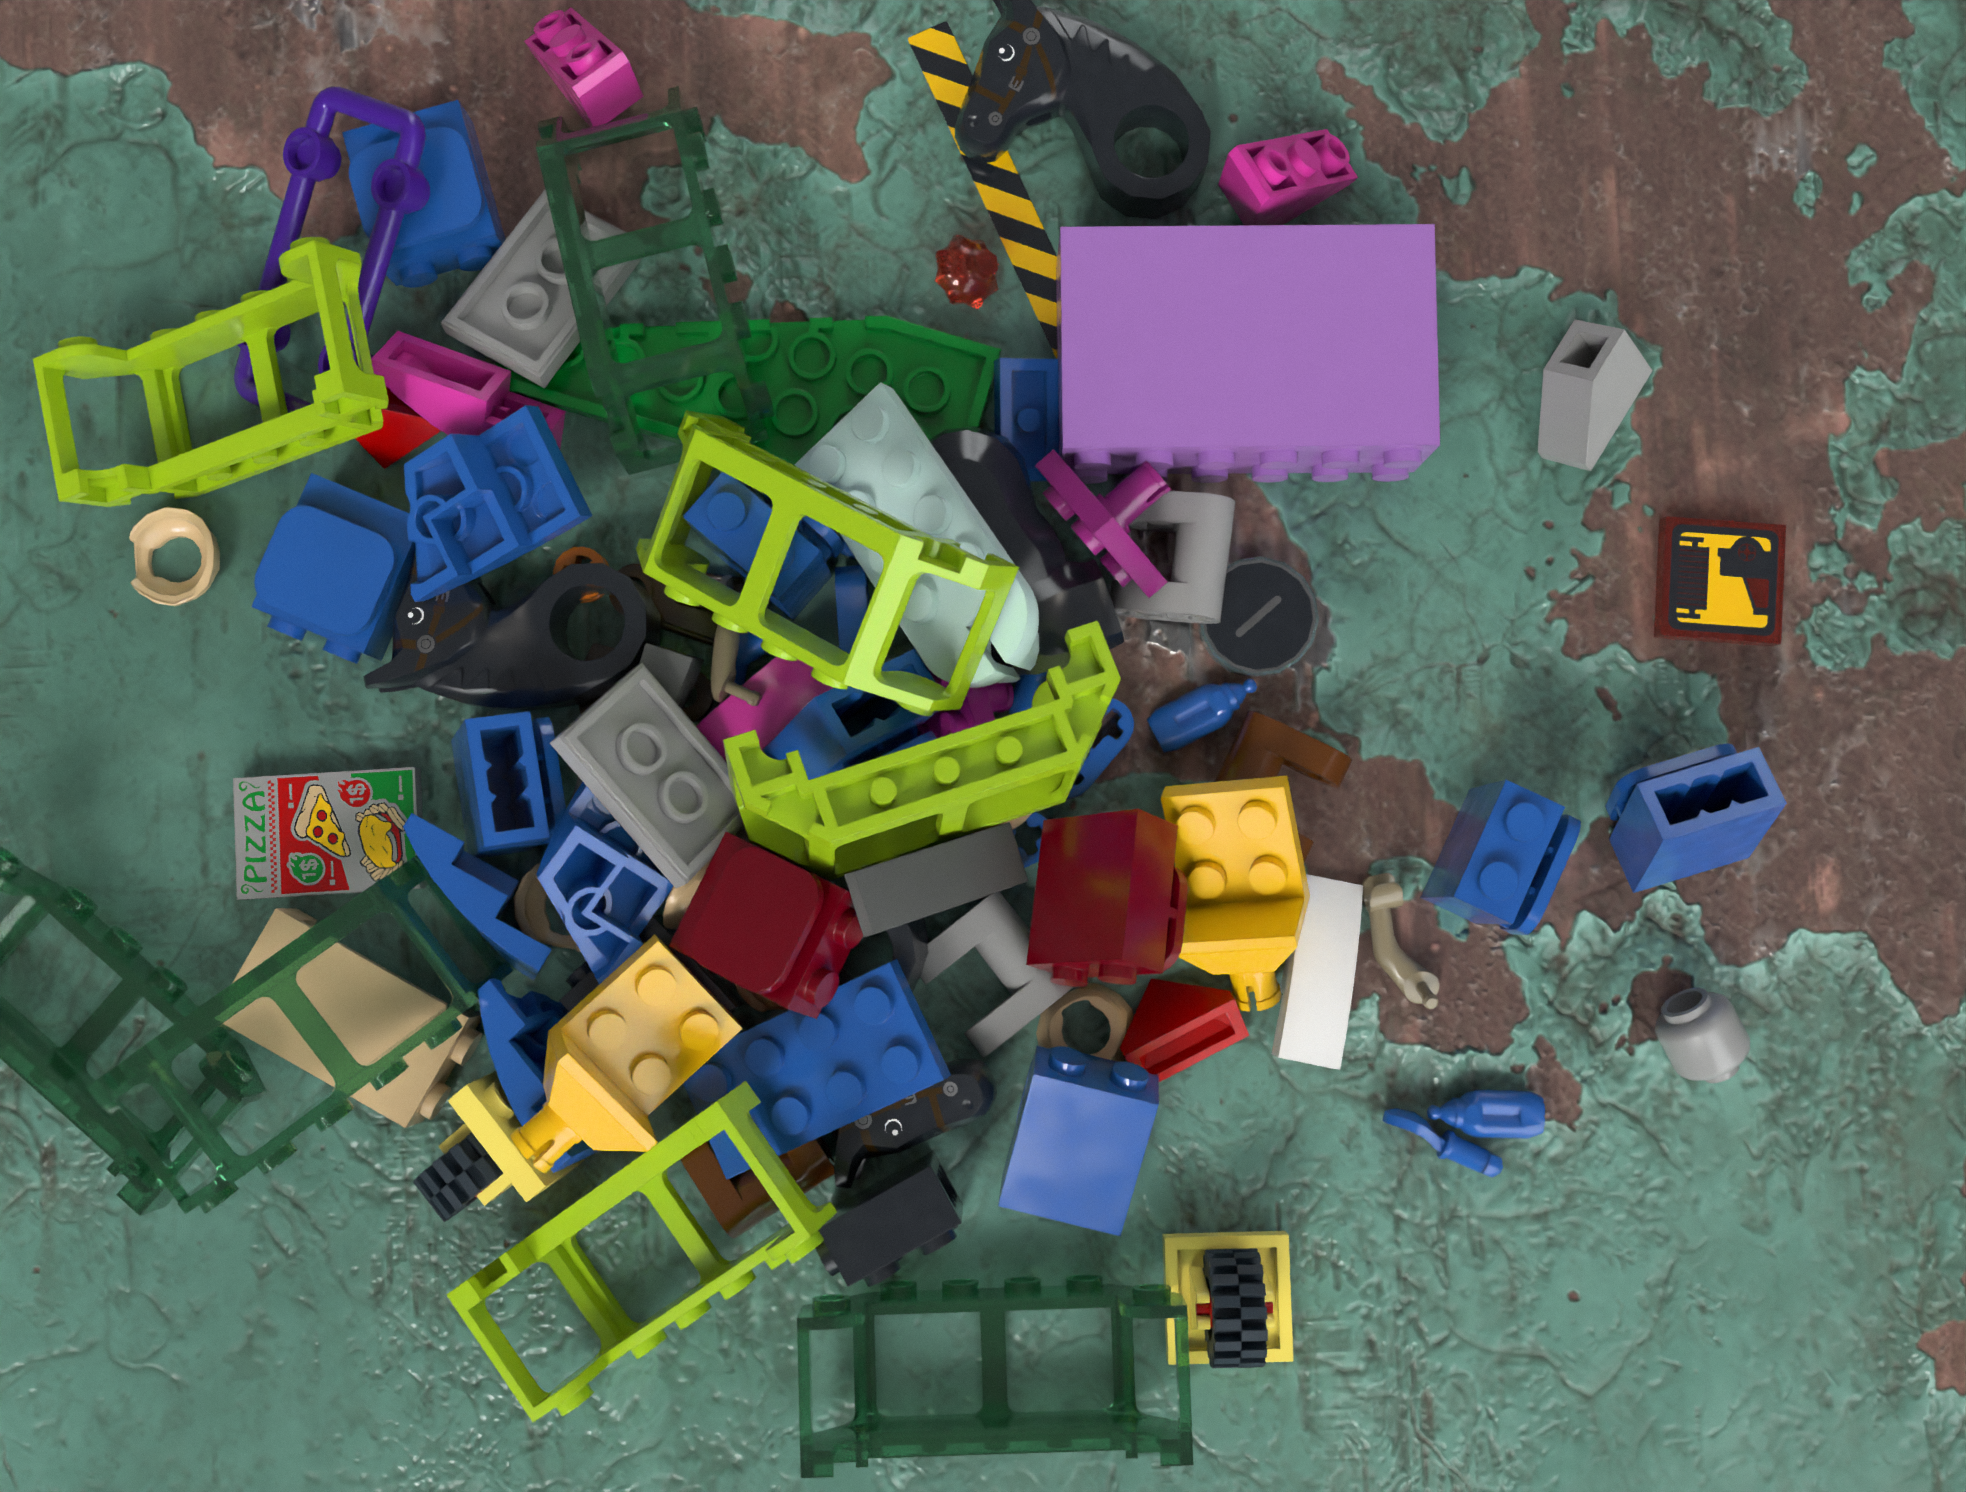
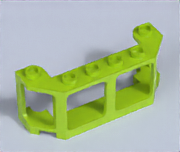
(345, 397)
(794, 493)
(930, 788)
(558, 1247)

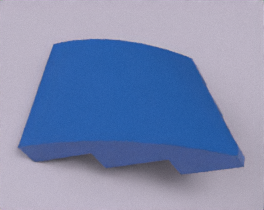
(487, 501)
(600, 883)
(477, 892)
(518, 1045)

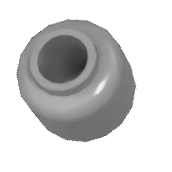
(1702, 1035)

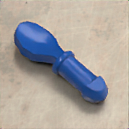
(1448, 1144)

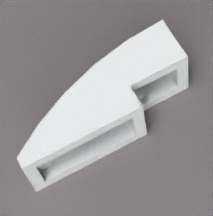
(1320, 976)

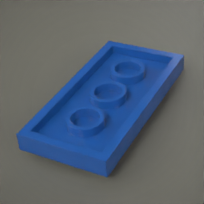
(825, 1070)

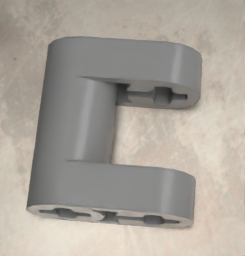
(1199, 560)
(1003, 943)

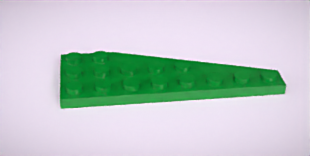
(811, 371)

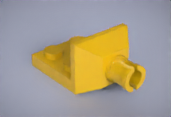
(1242, 880)
(624, 1056)

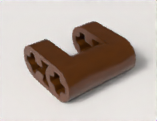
(1267, 745)
(743, 1199)

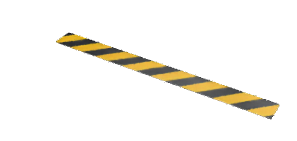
(995, 181)

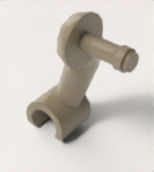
(724, 663)
(1412, 978)

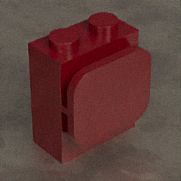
(1107, 898)
(769, 927)

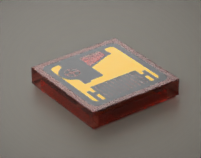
(1720, 581)

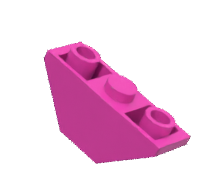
(584, 66)
(1284, 176)

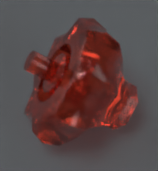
(966, 271)

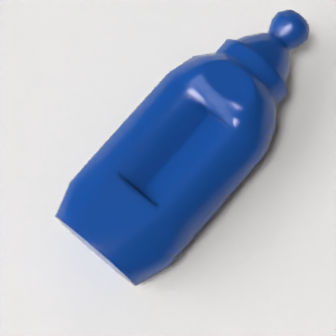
(1197, 713)
(1494, 1114)

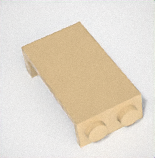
(367, 1012)

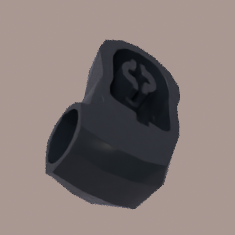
(1066, 589)

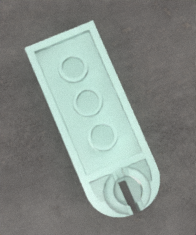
(893, 466)

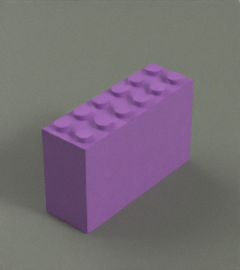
(1247, 350)

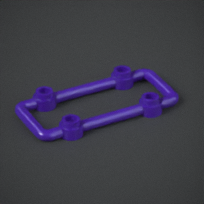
(395, 186)

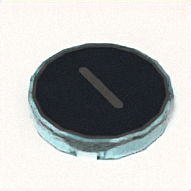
(1265, 619)

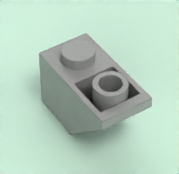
(1588, 392)

